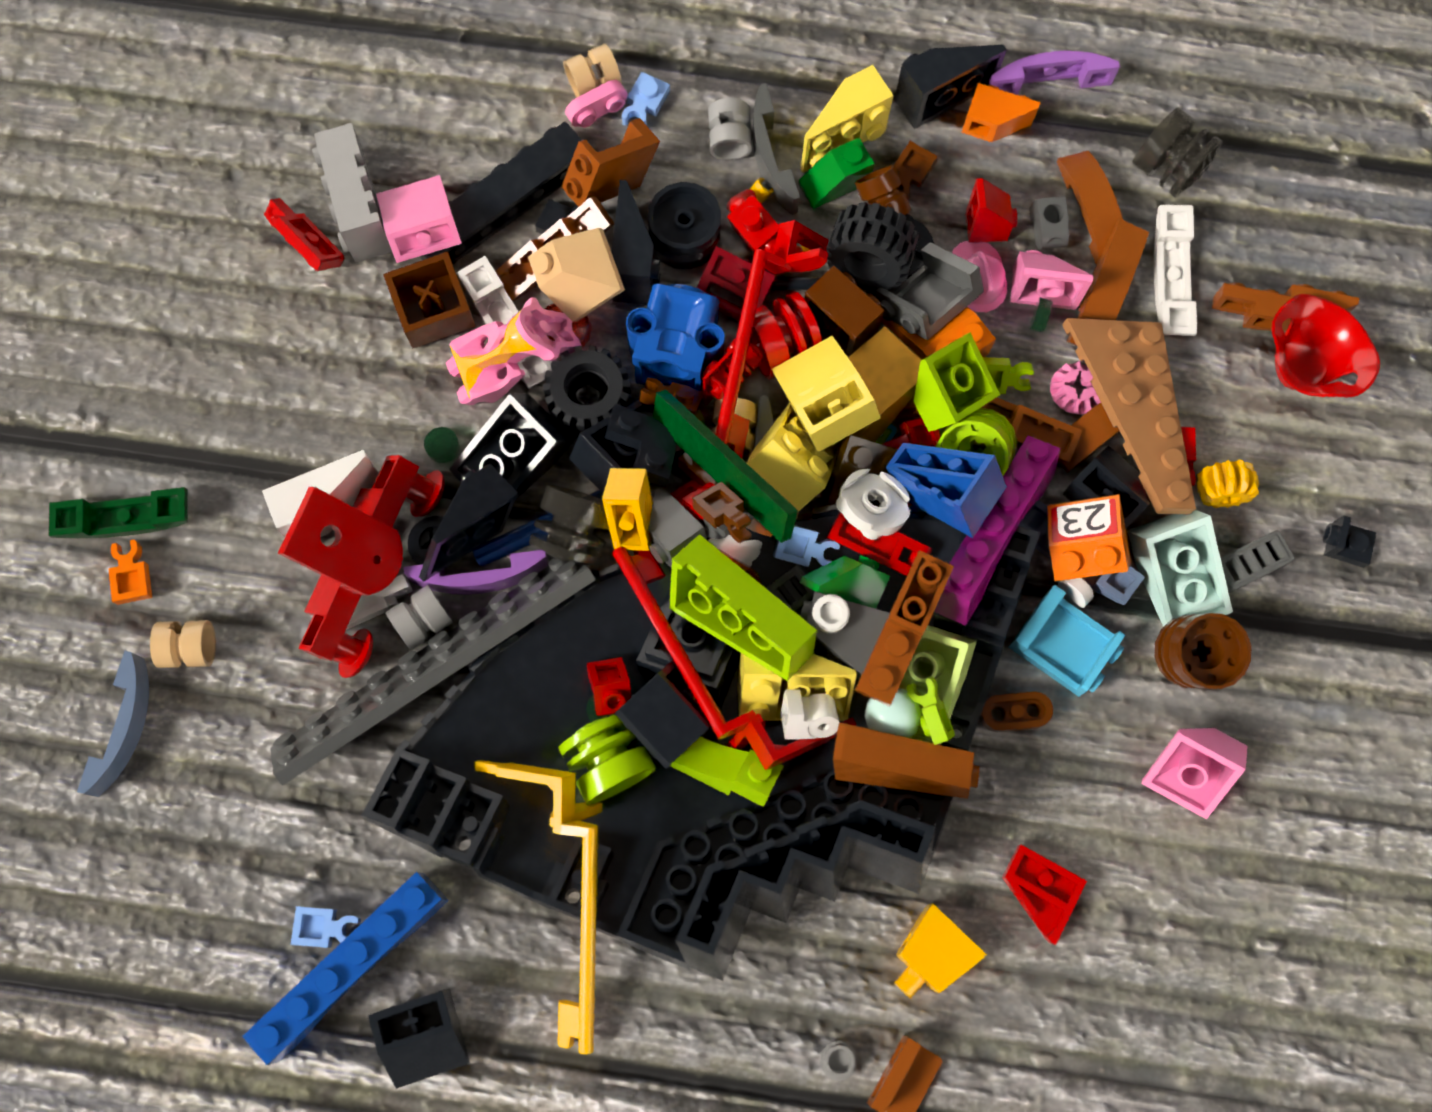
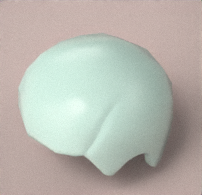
(899, 719)

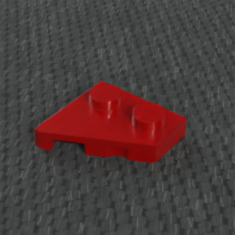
(1043, 890)

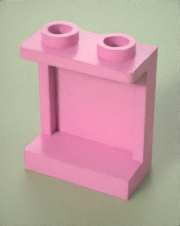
(418, 219)

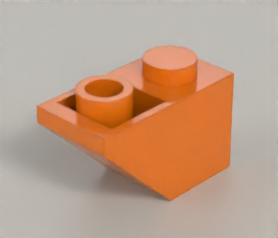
(998, 113)

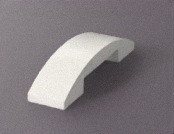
(1173, 270)
(494, 305)

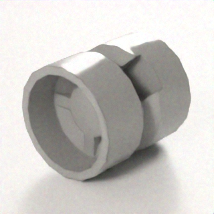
(729, 129)
(419, 617)

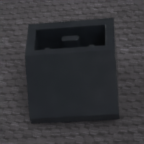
(1111, 476)
(665, 715)
(419, 1038)

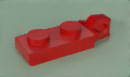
(303, 236)

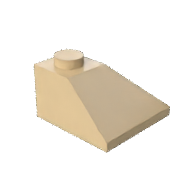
(577, 272)

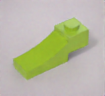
(728, 770)

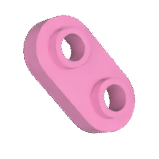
(596, 103)

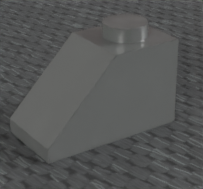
(670, 527)

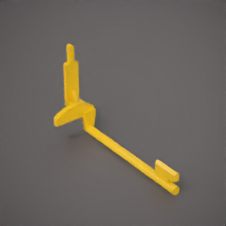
(574, 1018)

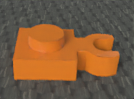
(131, 578)

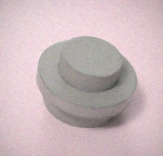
(838, 1060)

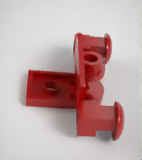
(360, 559)

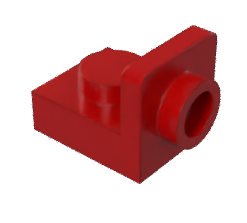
(609, 685)

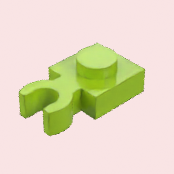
(1005, 375)

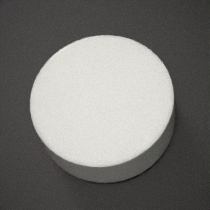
(1077, 592)
(830, 613)

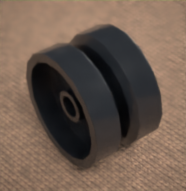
(684, 225)

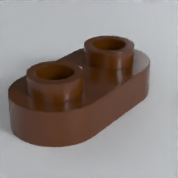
(1015, 711)

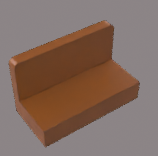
(905, 1078)

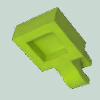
(935, 718)

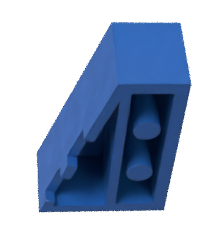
(949, 483)

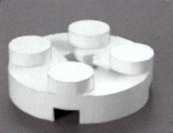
(865, 516)

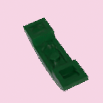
(119, 517)

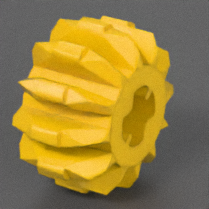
(1228, 484)

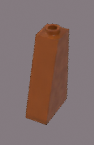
(902, 763)

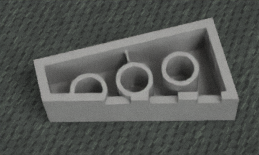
(351, 193)

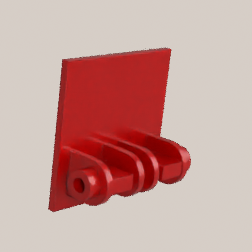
(717, 372)

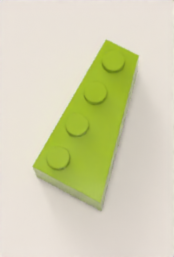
(738, 609)

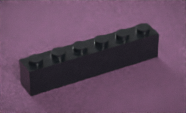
(511, 190)

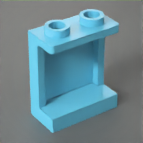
(1067, 643)

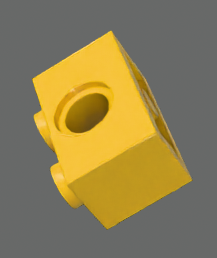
(628, 508)

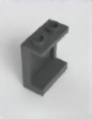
(932, 293)

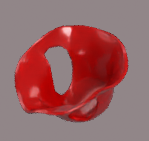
(1321, 347)

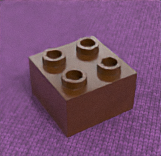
(429, 300)
(844, 310)

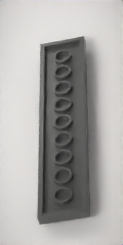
(426, 668)

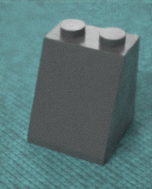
(855, 641)

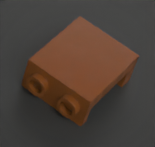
(600, 172)

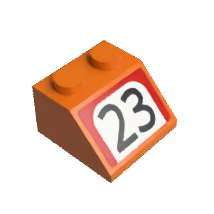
(1087, 538)

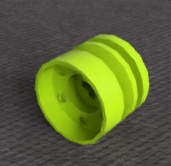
(983, 427)
(608, 761)

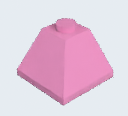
(1049, 278)
(1198, 769)

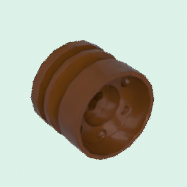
(1221, 647)

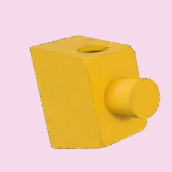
(935, 953)

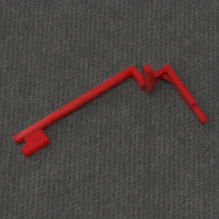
(731, 427)
(749, 727)

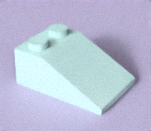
(1181, 565)

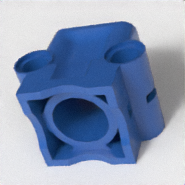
(675, 335)

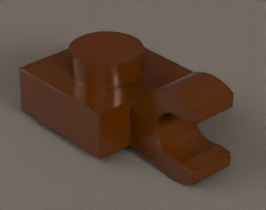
(722, 506)

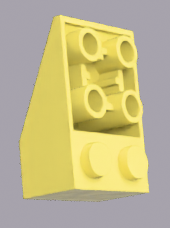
(854, 111)
(826, 393)
(791, 461)
(764, 690)

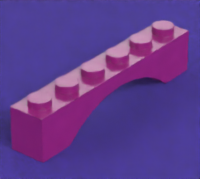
(978, 556)

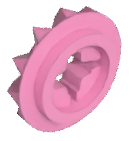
(1066, 396)

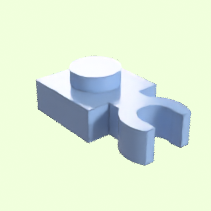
(645, 97)
(803, 547)
(318, 927)

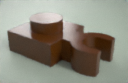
(914, 166)
(684, 394)

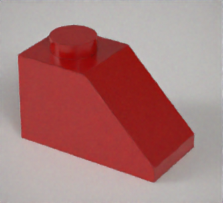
(989, 213)

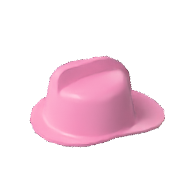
(992, 274)

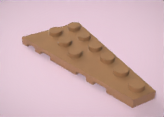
(1139, 397)

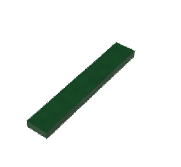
(726, 466)

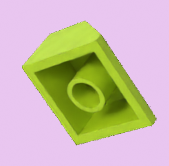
(953, 384)

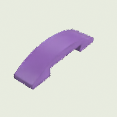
(1090, 68)
(482, 581)

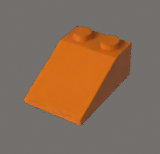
(963, 323)

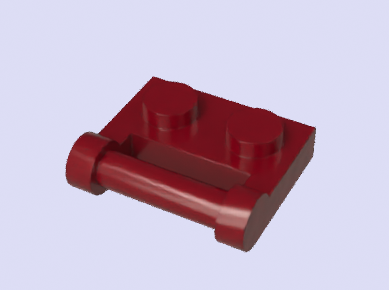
(732, 274)

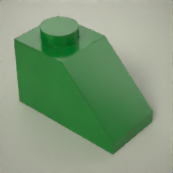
(836, 173)
(850, 580)

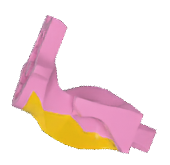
(493, 368)

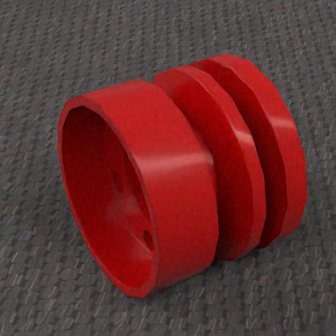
(785, 333)

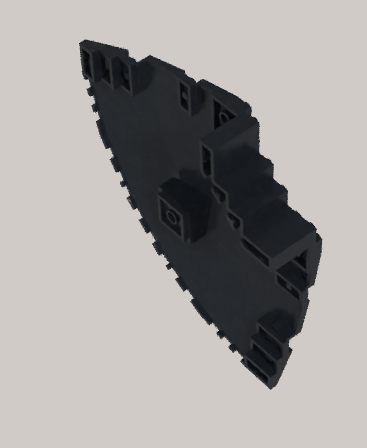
(672, 852)

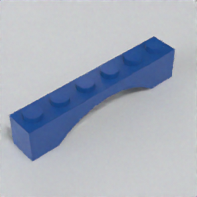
(337, 973)

